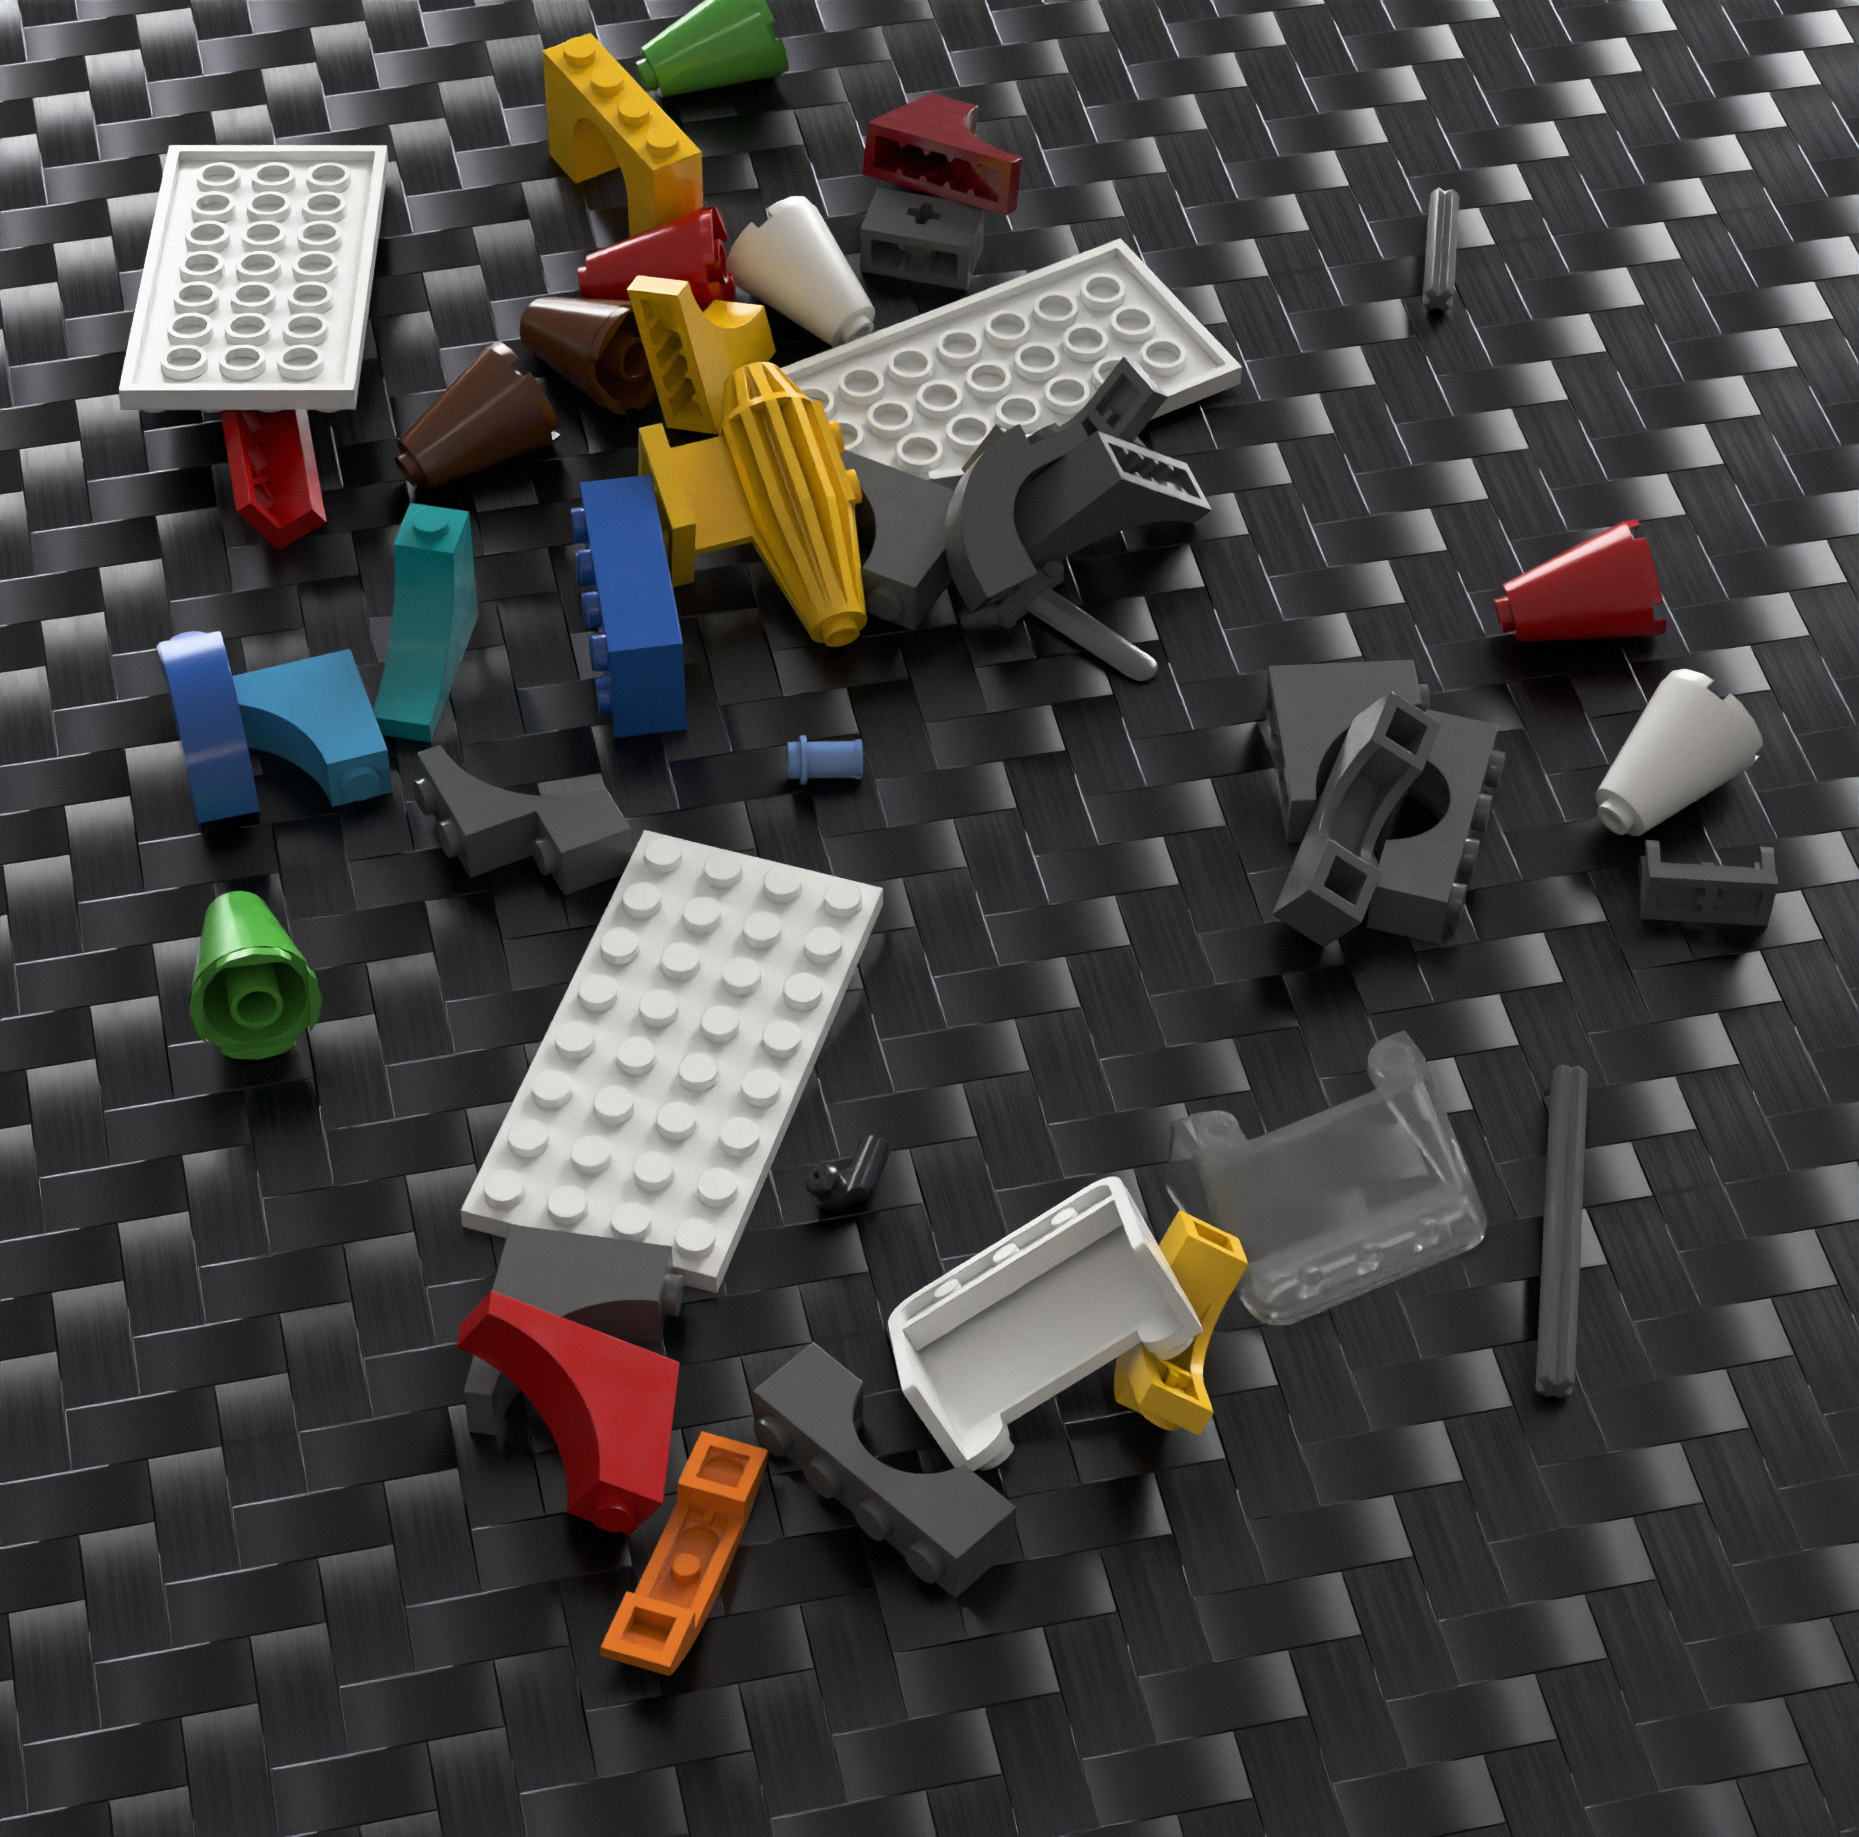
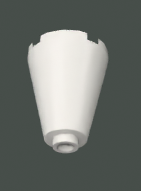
(802, 273)
(1676, 754)

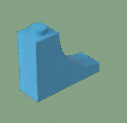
(319, 721)

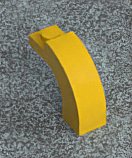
(1173, 1390)

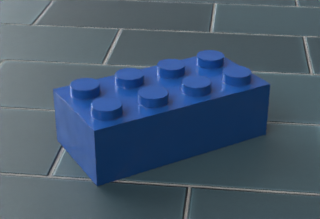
(629, 606)

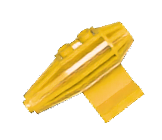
(770, 483)

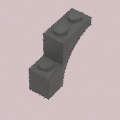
(570, 836)

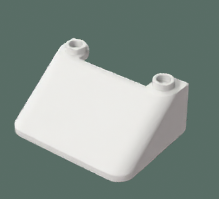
(1036, 1320)

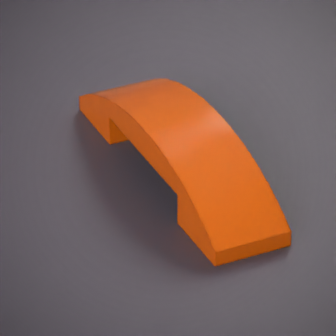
(691, 1557)

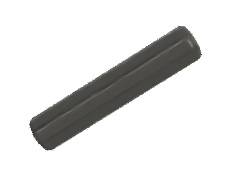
(1441, 249)

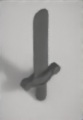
(1074, 623)

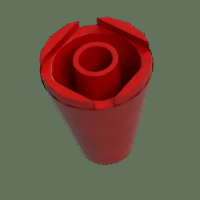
(676, 250)
(1586, 592)

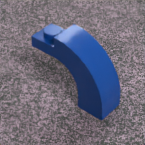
(209, 725)

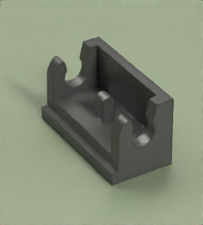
(1707, 890)

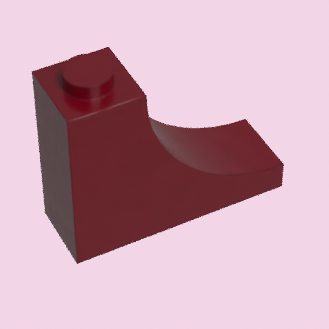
(936, 152)

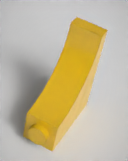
(695, 349)

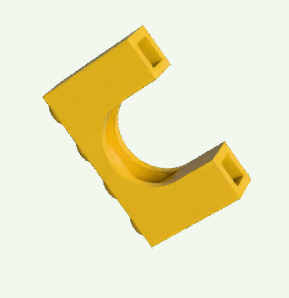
(609, 122)

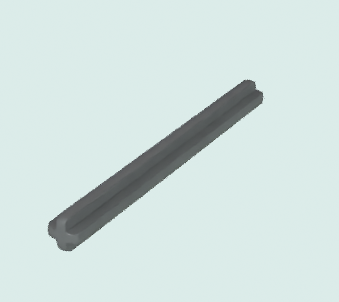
(1562, 1233)

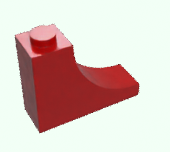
(598, 1397)

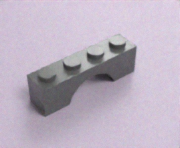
(1333, 867)
(1423, 872)
(942, 1522)

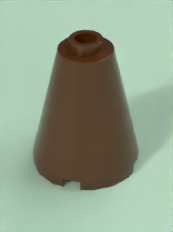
(593, 348)
(478, 422)

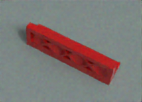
(274, 473)

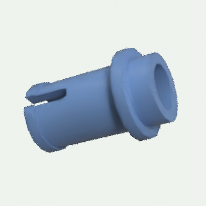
(824, 759)

